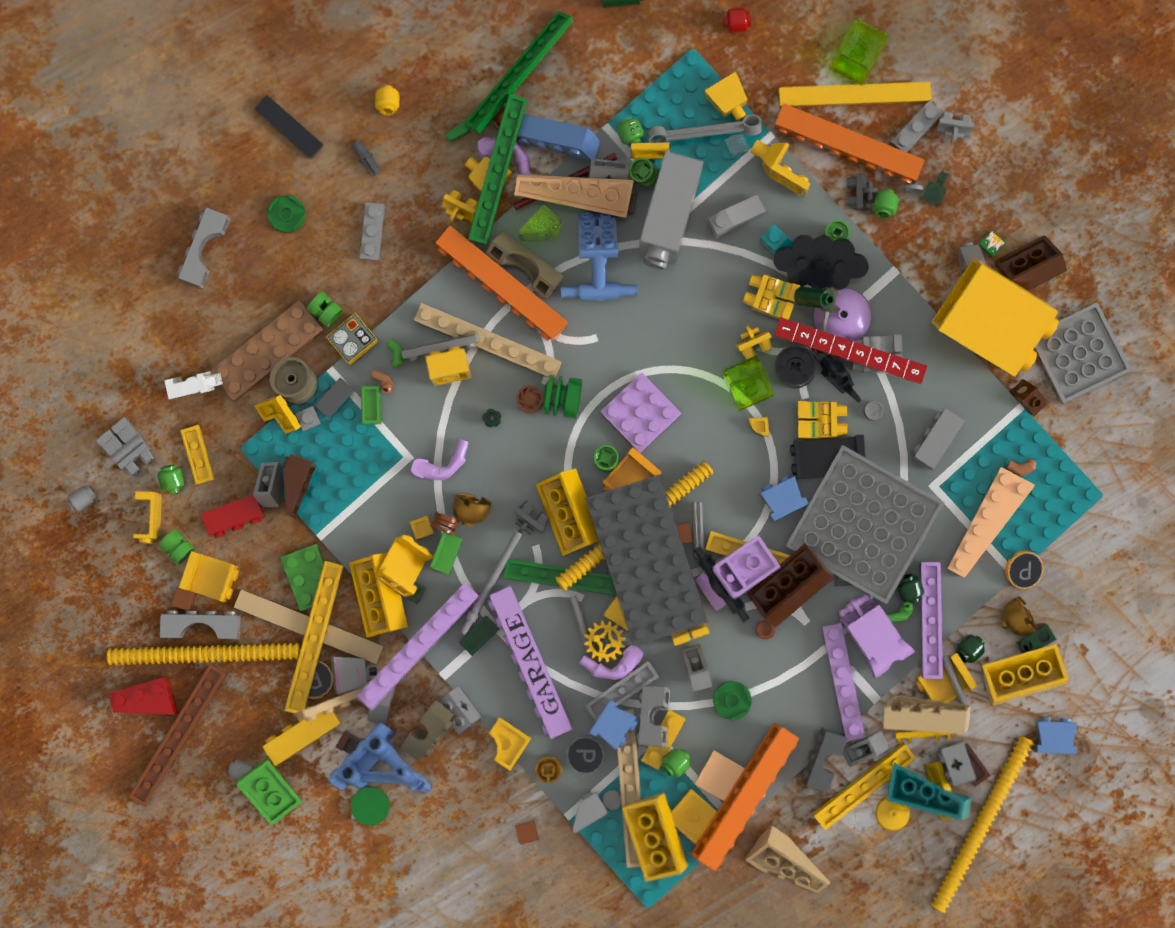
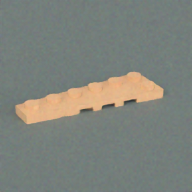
(591, 194)
(995, 510)

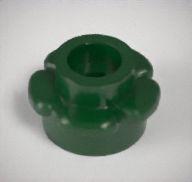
(489, 413)

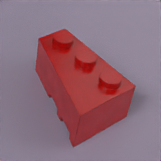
(145, 698)

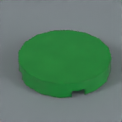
(286, 214)
(732, 700)
(370, 806)

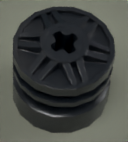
(795, 355)

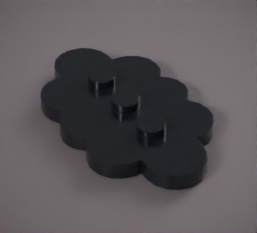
(821, 262)

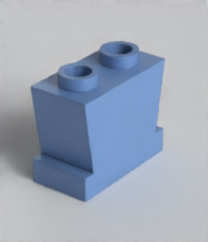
(783, 498)
(614, 725)
(1055, 736)

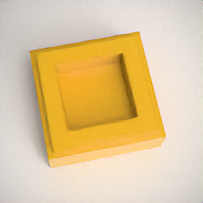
(421, 527)

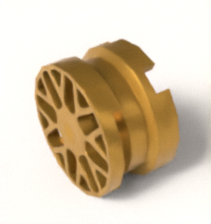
(548, 769)

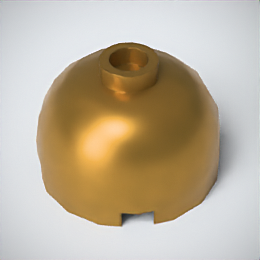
(470, 509)
(1018, 618)

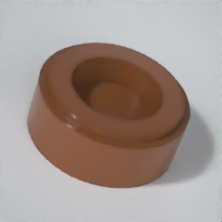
(765, 630)

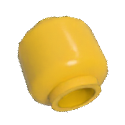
(387, 100)

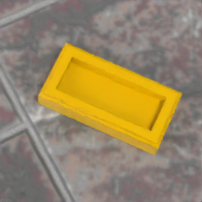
(649, 150)

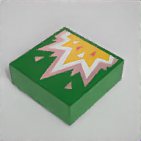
(992, 243)

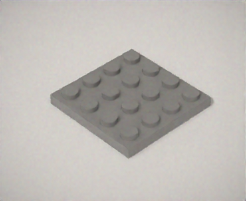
(1081, 354)

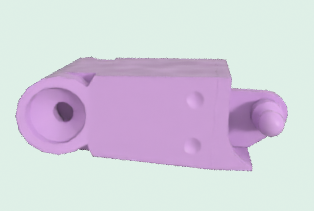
(874, 634)

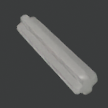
(697, 520)

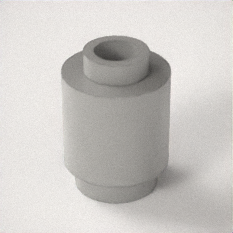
(81, 498)
(239, 768)

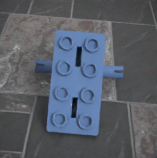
(598, 242)
(369, 751)

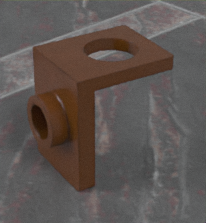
(1031, 397)

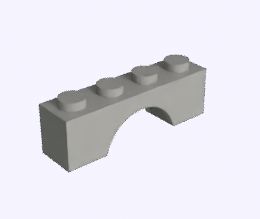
(211, 225)
(175, 625)

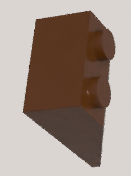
(297, 478)

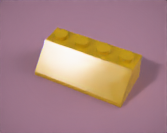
(568, 511)
(378, 603)
(1024, 674)
(655, 837)

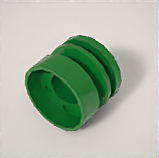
(562, 396)

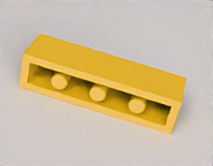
(299, 736)

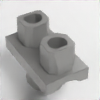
(955, 128)

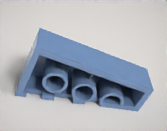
(559, 137)

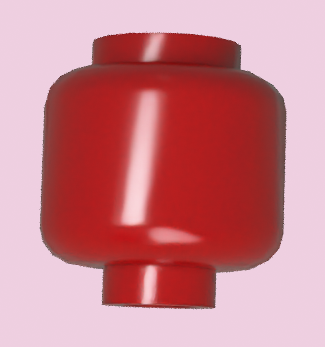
(737, 20)

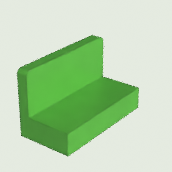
(446, 553)

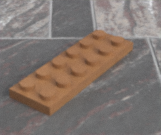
(260, 353)

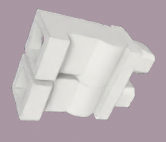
(200, 383)

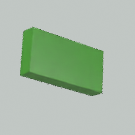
(370, 405)

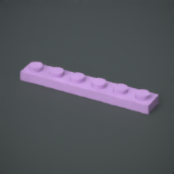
(931, 620)
(843, 682)

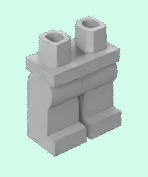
(888, 344)
(131, 451)

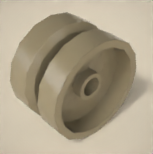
(293, 380)

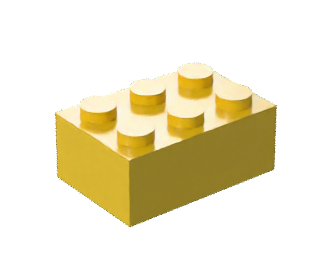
(448, 366)

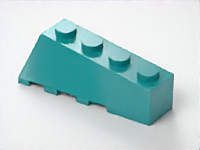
(916, 792)

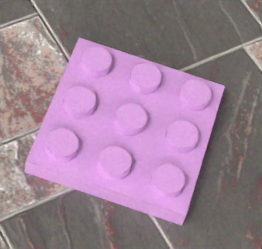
(640, 412)

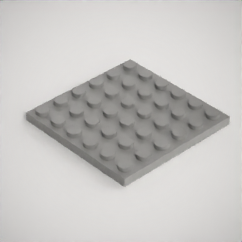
(866, 523)

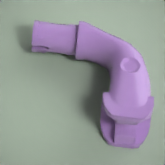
(486, 147)
(424, 470)
(631, 658)

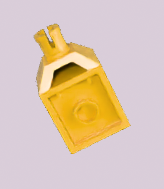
(771, 159)

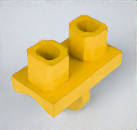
(458, 209)
(760, 339)

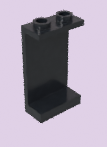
(815, 456)

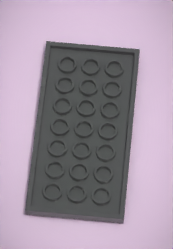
(646, 560)

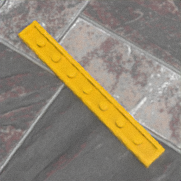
(855, 94)
(314, 637)

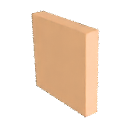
(719, 775)

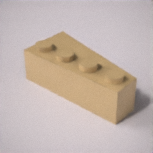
(926, 715)

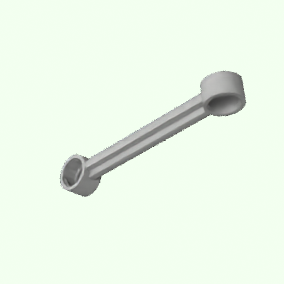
(709, 130)

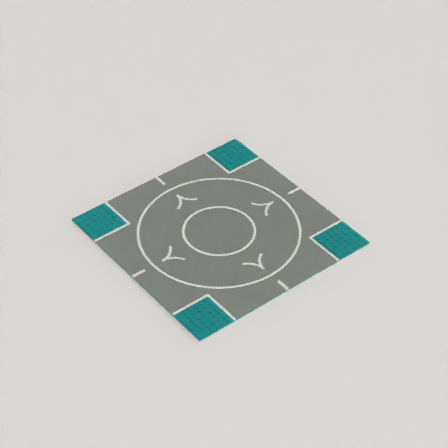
(681, 339)

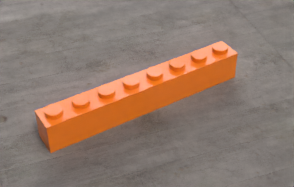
(849, 144)
(501, 283)
(745, 796)

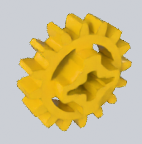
(612, 643)

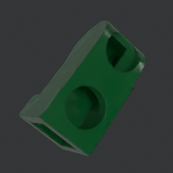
(1036, 640)

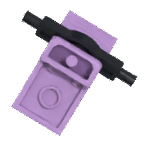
(734, 575)

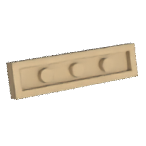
(327, 706)

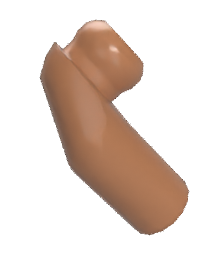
(385, 380)
(1022, 469)

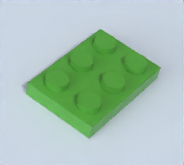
(304, 573)
(268, 791)

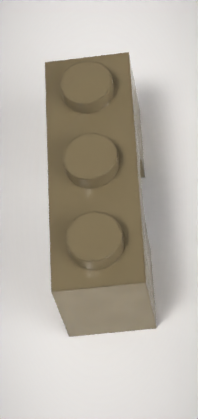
(435, 720)

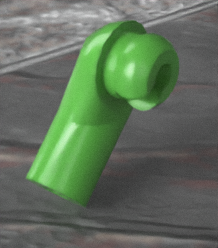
(397, 355)
(902, 614)

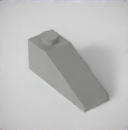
(735, 216)

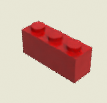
(232, 516)

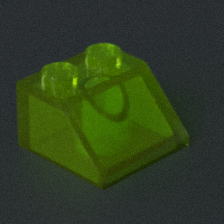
(541, 226)
(747, 383)

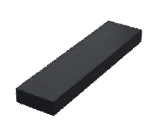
(288, 126)

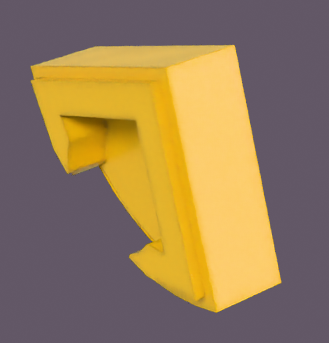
(760, 425)

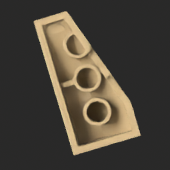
(781, 856)

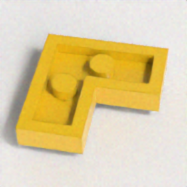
(277, 408)

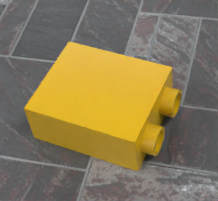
(996, 318)

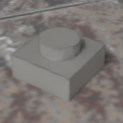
(308, 418)

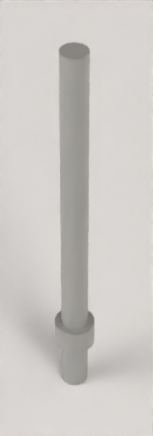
(472, 615)

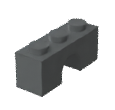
(827, 743)

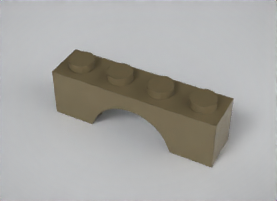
(509, 251)

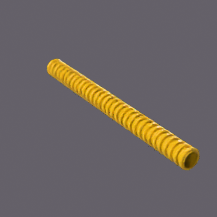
(596, 555)
(203, 654)
(982, 824)

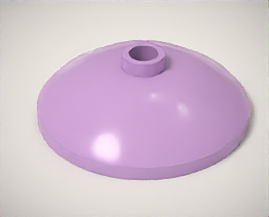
(857, 319)

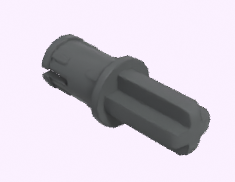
(365, 157)

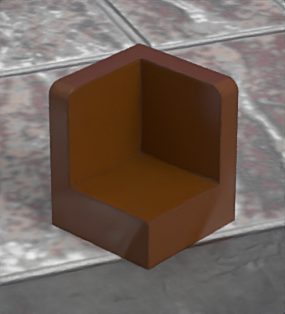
(348, 742)

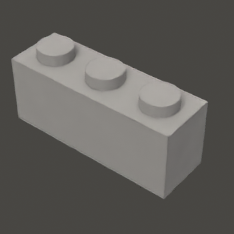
(937, 438)

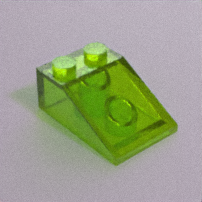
(859, 51)

